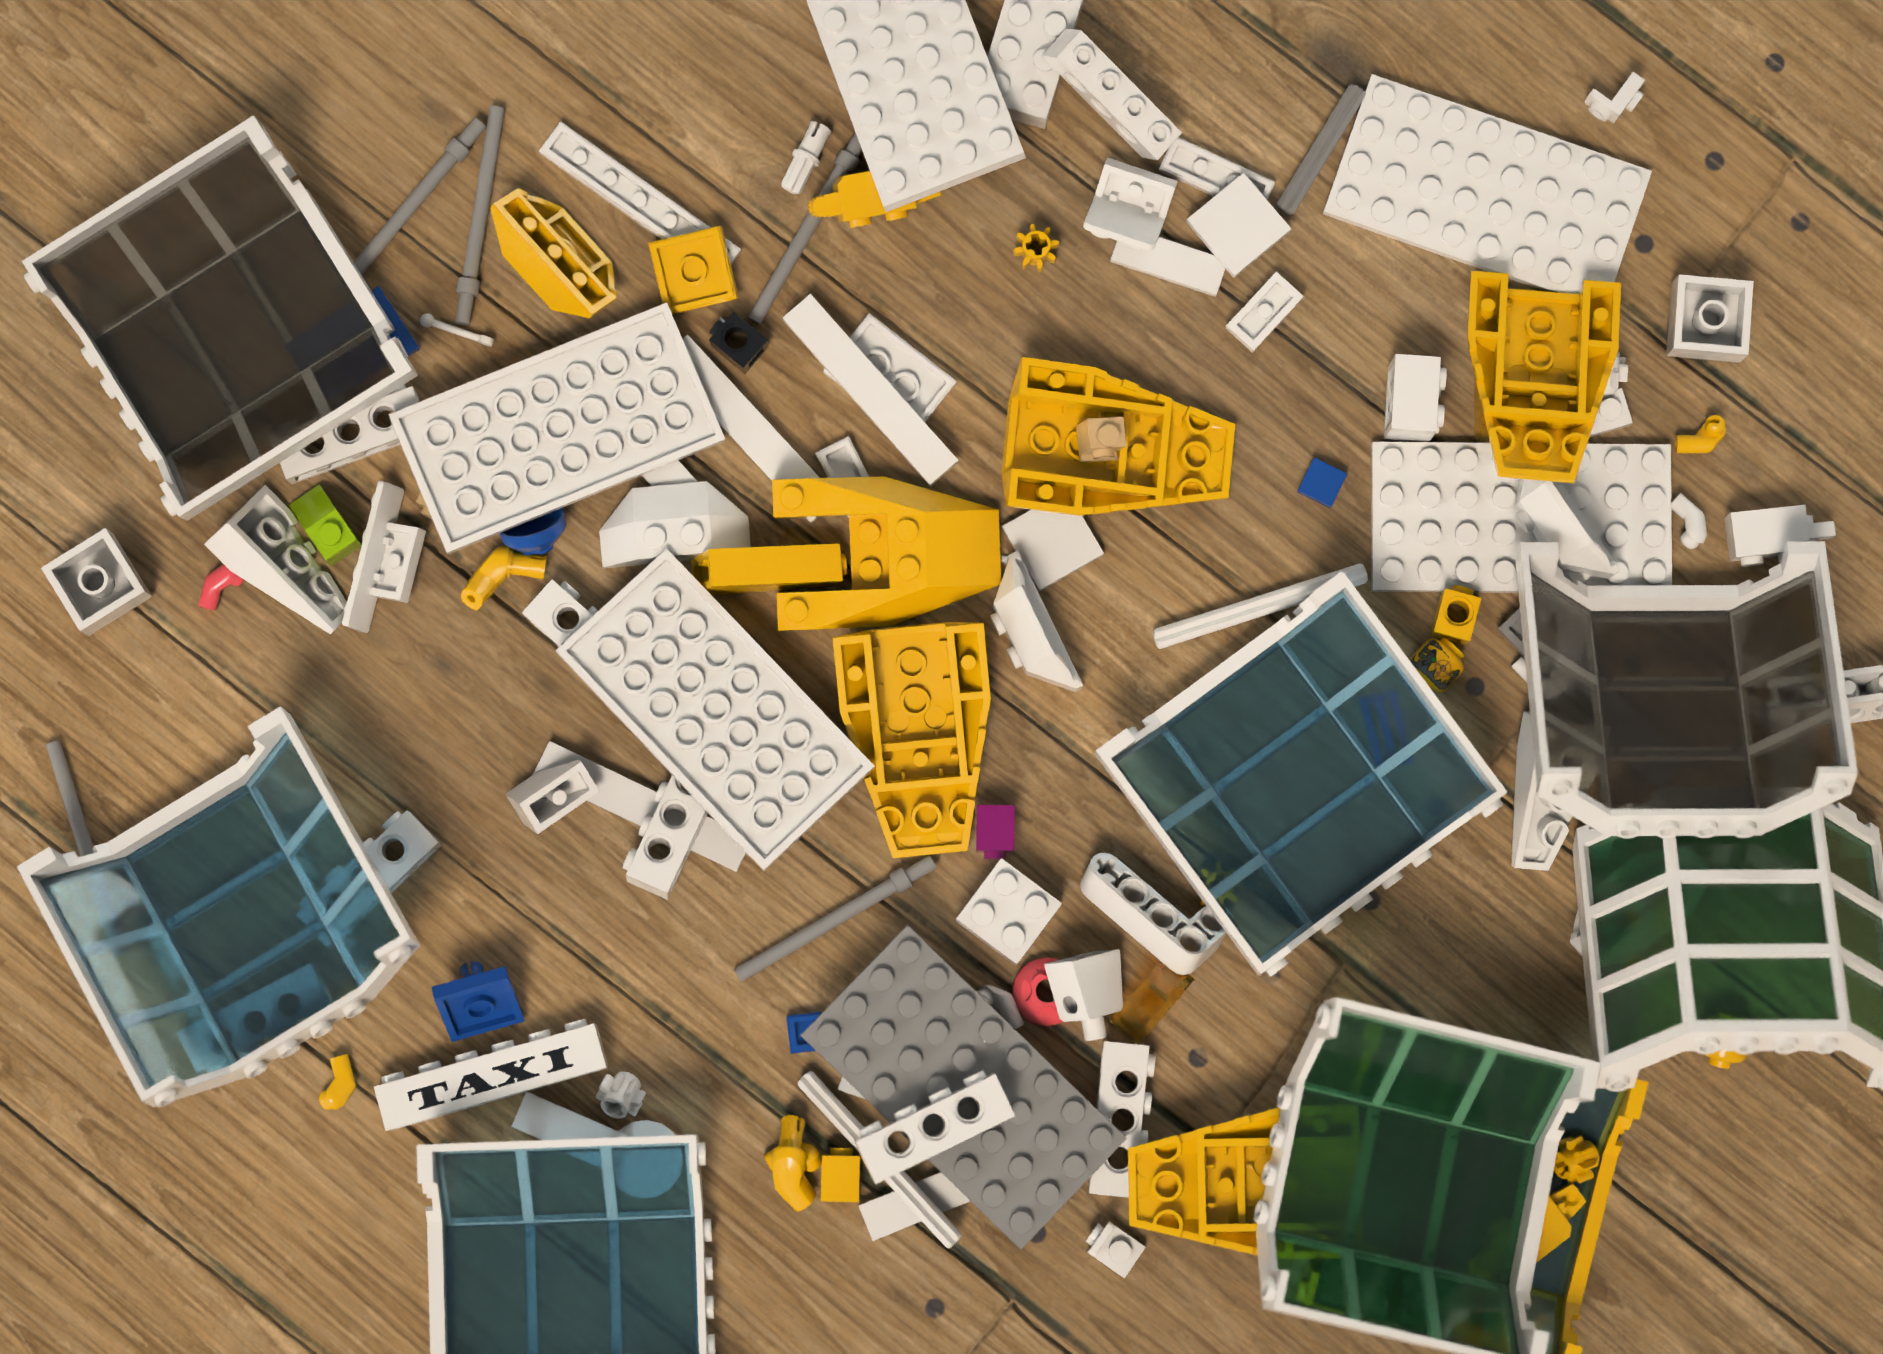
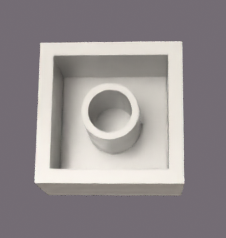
(1709, 318)
(1413, 398)
(96, 582)
(1008, 912)

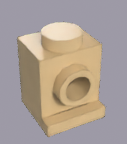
(1100, 439)

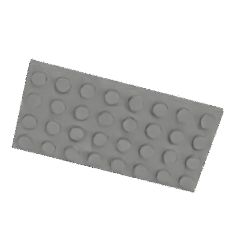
(922, 1028)

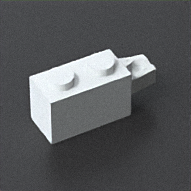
(1765, 532)

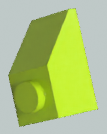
(325, 525)

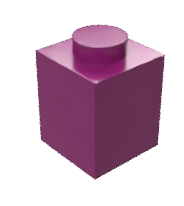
(995, 831)

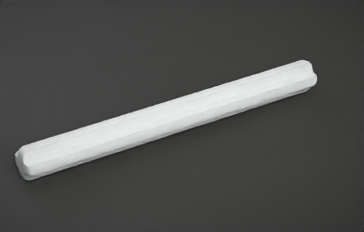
(1249, 609)
(901, 1182)

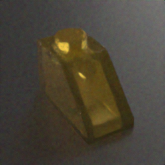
(1150, 1002)

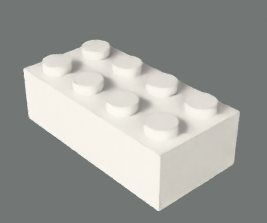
(1016, 54)

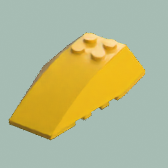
(1541, 370)
(1168, 458)
(920, 715)
(1203, 1182)

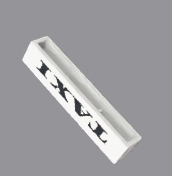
(490, 1076)

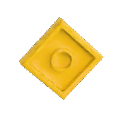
(693, 270)

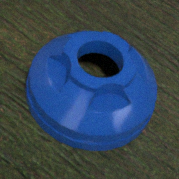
(536, 535)

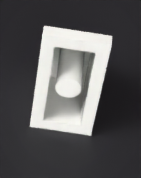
(551, 794)

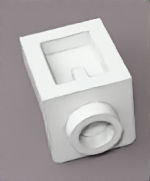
(1114, 1248)

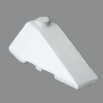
(271, 555)
(1537, 824)

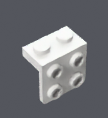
(1130, 205)

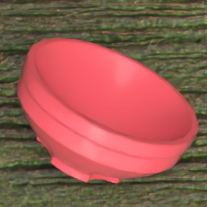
(1025, 995)

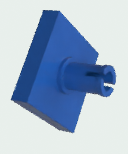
(477, 1002)

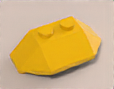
(553, 254)

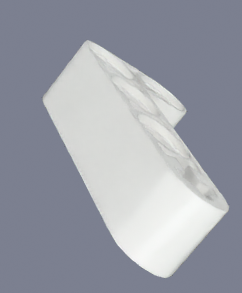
(1150, 917)

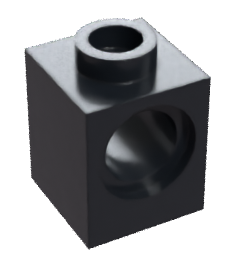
(743, 357)

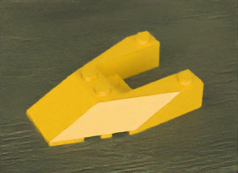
(906, 550)

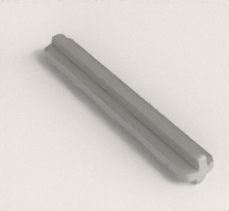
(1321, 149)

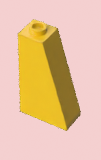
(769, 568)

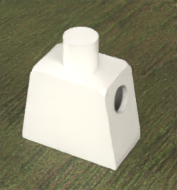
(1087, 989)

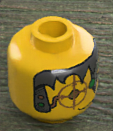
(1438, 663)

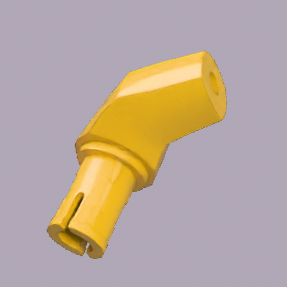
(494, 571)
(790, 1163)

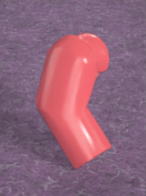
(214, 583)

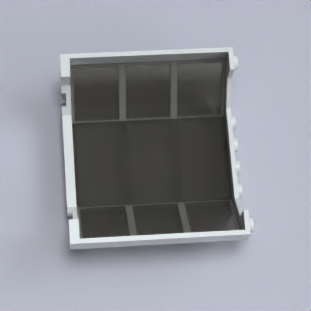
(222, 317)
(1686, 699)

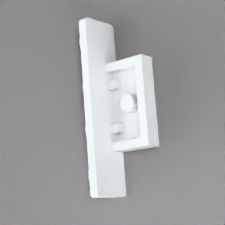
(385, 559)

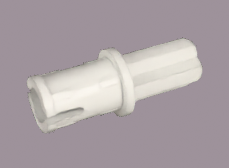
(805, 158)

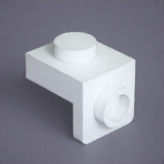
(1626, 98)

